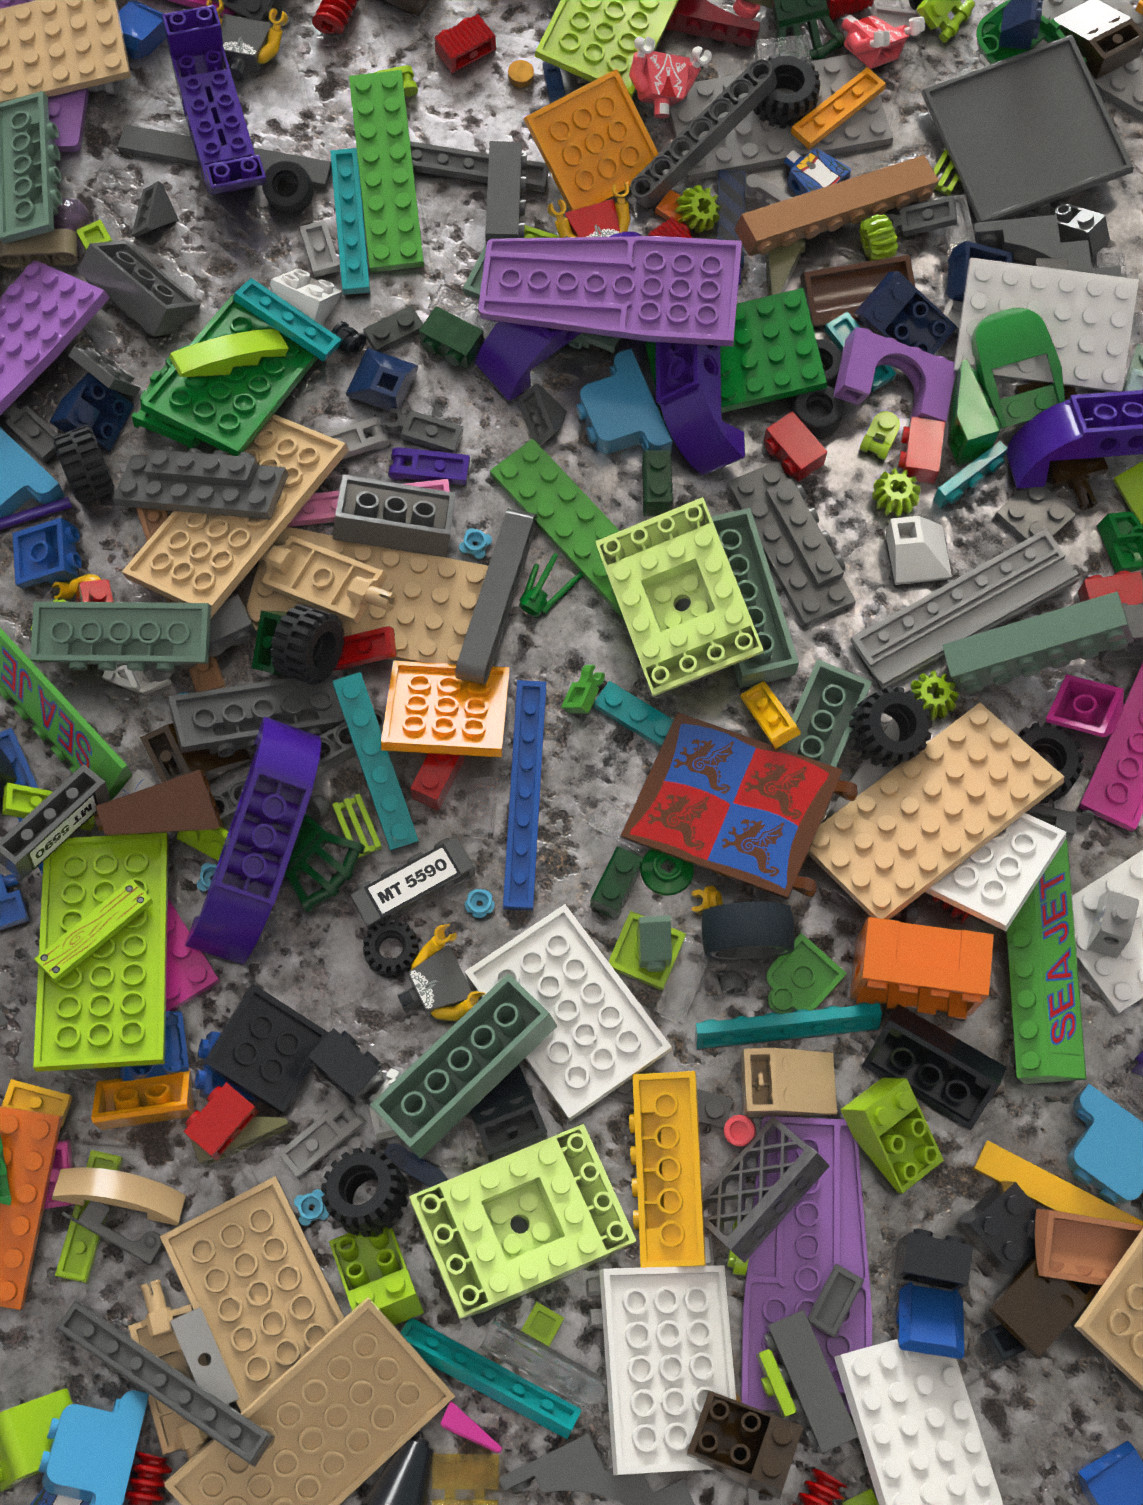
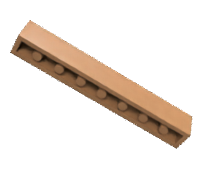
(836, 205)

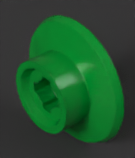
(659, 880)

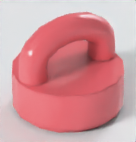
(746, 9)
(739, 1130)

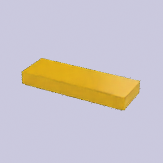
(770, 714)

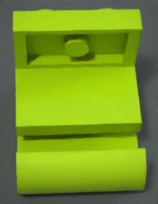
(25, 1436)

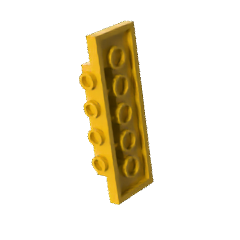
(667, 1170)

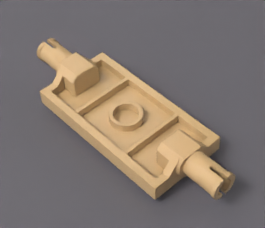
(325, 579)
(159, 1338)

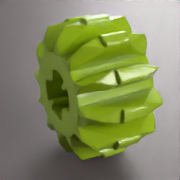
(695, 199)
(878, 237)
(896, 492)
(941, 691)

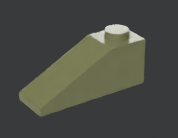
(781, 265)
(255, 1132)

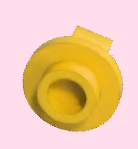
(710, 896)

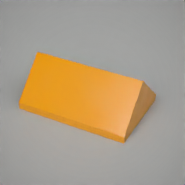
(142, 1100)

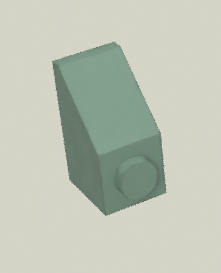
(654, 942)

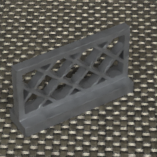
(774, 1201)

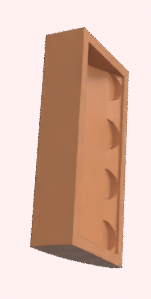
(1080, 1245)

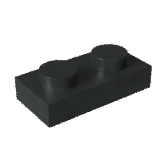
(393, 329)

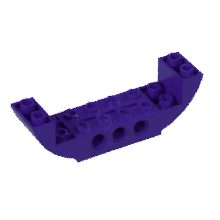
(211, 101)
(516, 349)
(691, 404)
(1077, 429)
(258, 842)

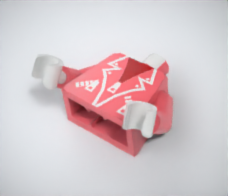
(877, 41)
(663, 77)

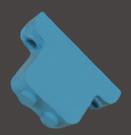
(622, 410)
(22, 478)
(1108, 1149)
(94, 1450)

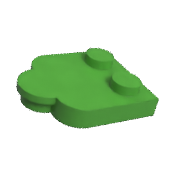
(802, 978)

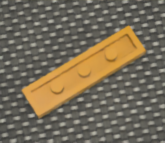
(838, 108)

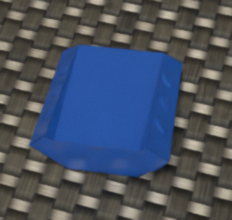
(141, 29)
(175, 1053)
(930, 1321)
(1114, 1478)

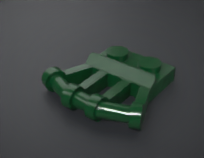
(795, 12)
(308, 844)

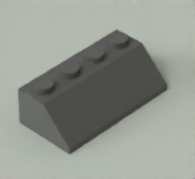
(137, 286)
(394, 516)

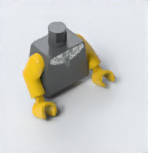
(249, 41)
(439, 981)

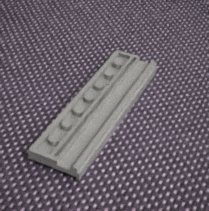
(964, 608)

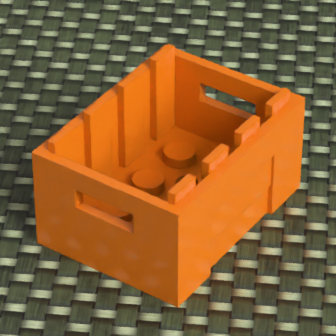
(921, 967)

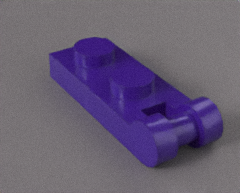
(429, 465)

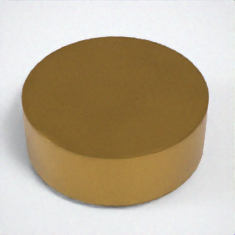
(521, 73)

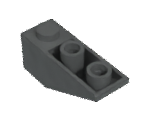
(1076, 224)

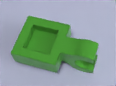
(583, 693)

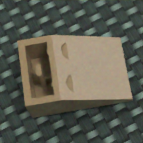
(787, 1082)

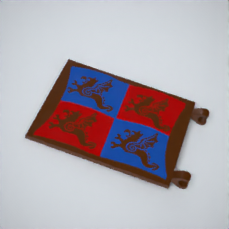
(735, 806)

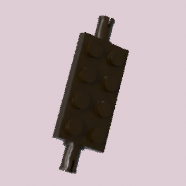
(1072, 472)

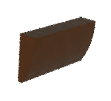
(846, 287)

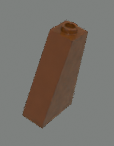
(167, 807)

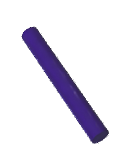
(34, 513)

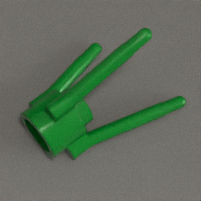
(534, 599)

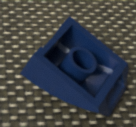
(959, 264)

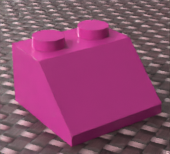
(1087, 706)

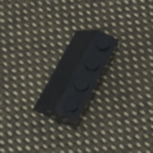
(937, 1066)

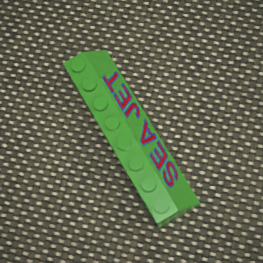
(57, 718)
(1047, 981)

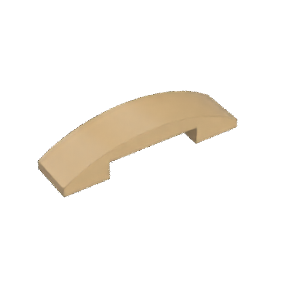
(120, 1190)

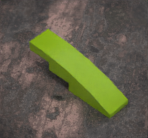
(225, 352)

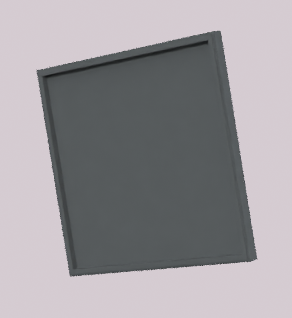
(1027, 131)

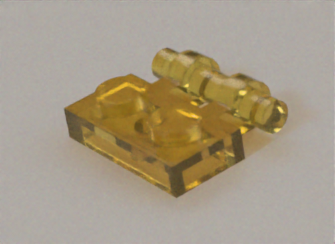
(465, 1472)

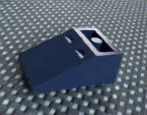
(904, 313)

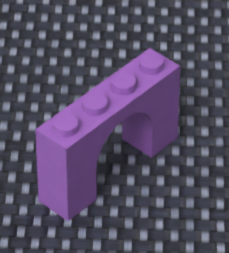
(929, 374)

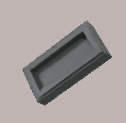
(834, 1300)

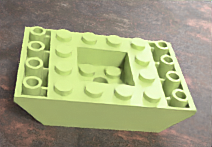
(669, 561)
(555, 1189)

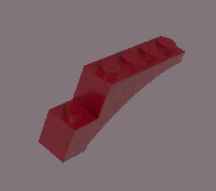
(710, 21)

